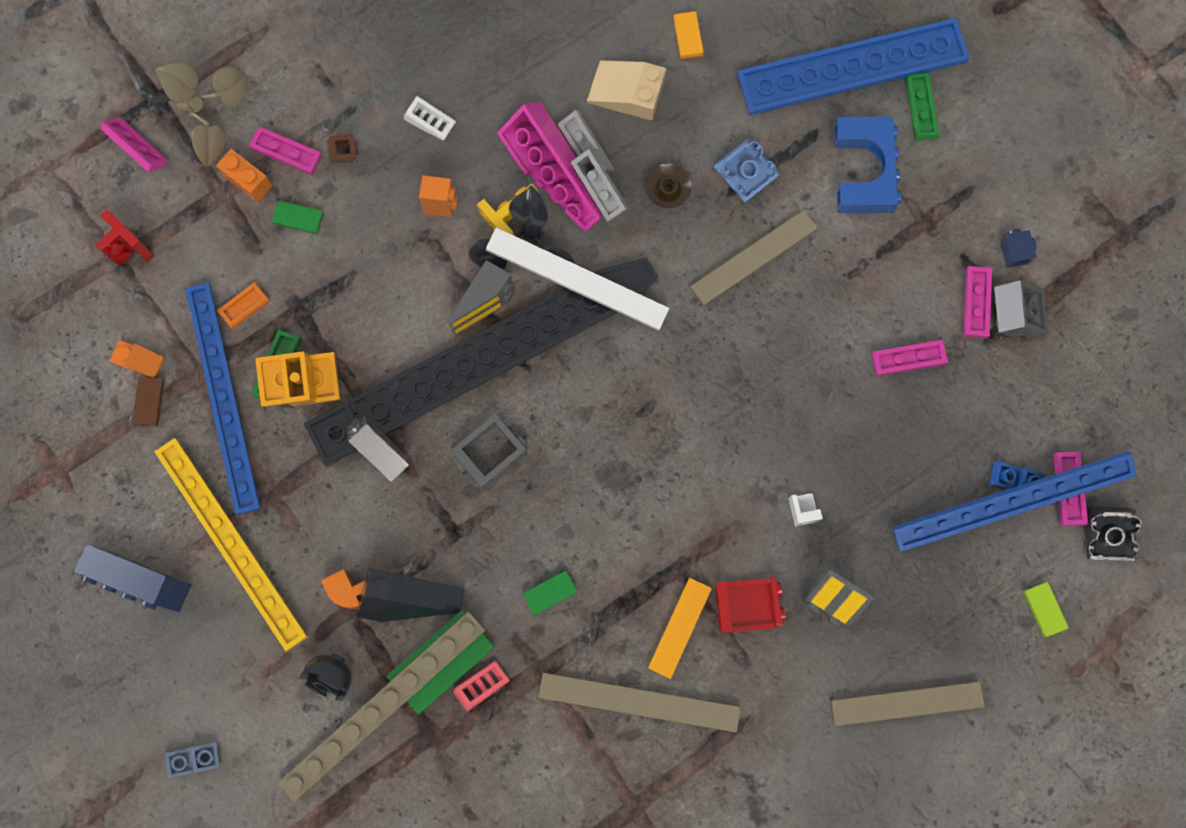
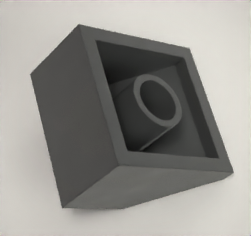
(1020, 309)

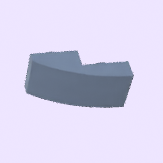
(192, 760)

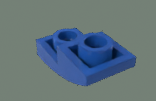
(1008, 476)

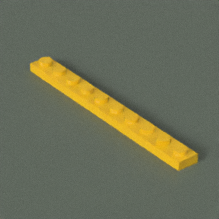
(231, 545)

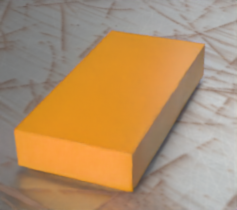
(688, 35)

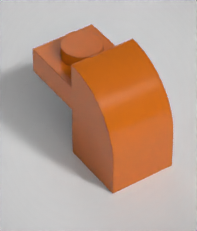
(342, 590)

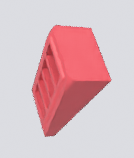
(460, 695)

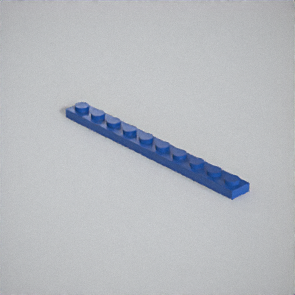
(223, 399)
(1014, 501)

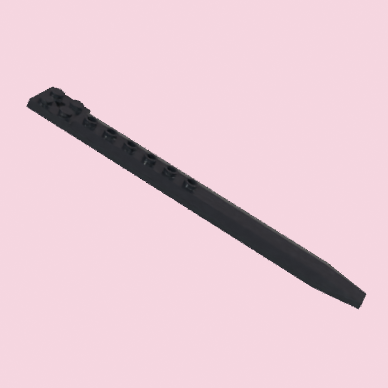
(472, 361)

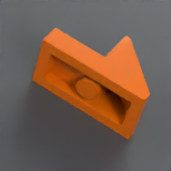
(137, 359)

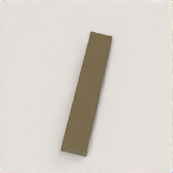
(753, 258)
(907, 703)

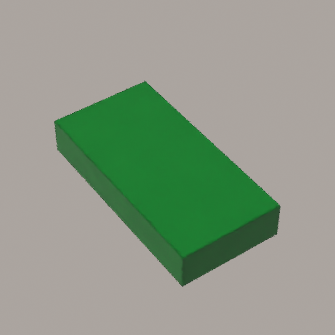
(297, 217)
(550, 593)

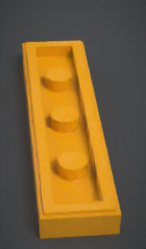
(679, 628)

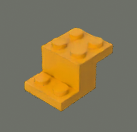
(297, 379)

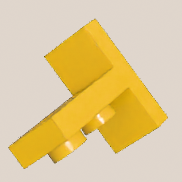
(502, 216)

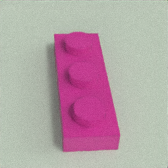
(134, 144)
(285, 150)
(977, 302)
(909, 358)
(1073, 509)

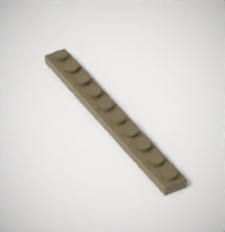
(381, 706)

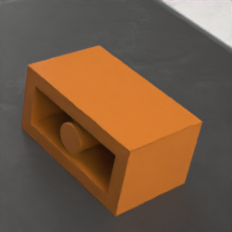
(244, 175)
(438, 196)

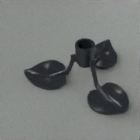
(525, 209)

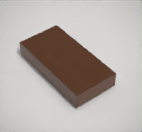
(148, 401)

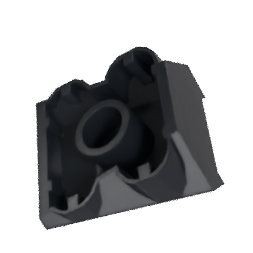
(1112, 533)

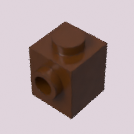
(342, 149)

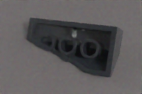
(401, 597)

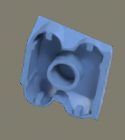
(747, 169)

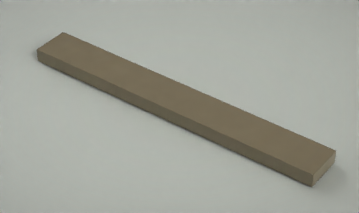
(639, 702)

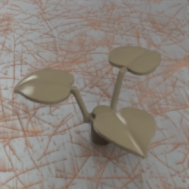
(178, 84)

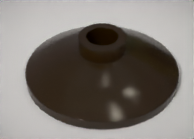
(672, 176)

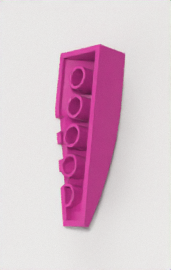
(547, 158)

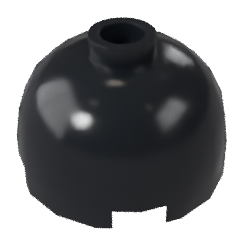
(328, 675)

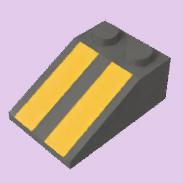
(483, 297)
(837, 599)

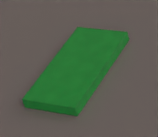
(451, 673)

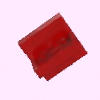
(120, 242)

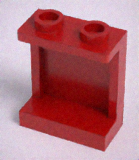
(749, 605)

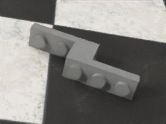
(593, 166)

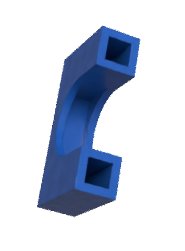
(878, 137)

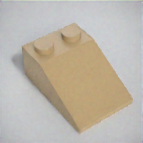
(628, 87)

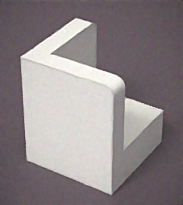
(804, 509)

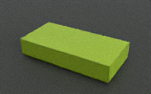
(1045, 609)

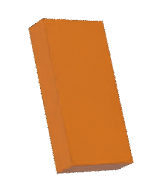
(243, 305)

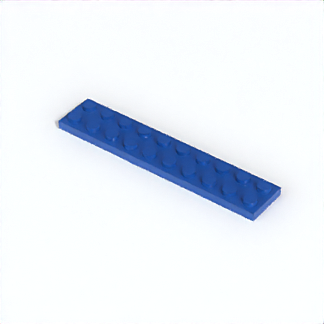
(852, 66)

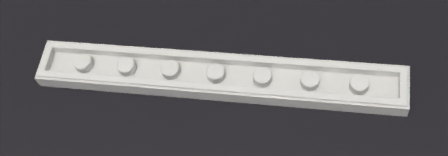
(577, 279)

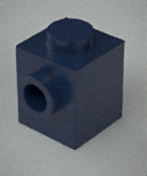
(1018, 248)

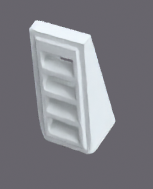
(420, 104)

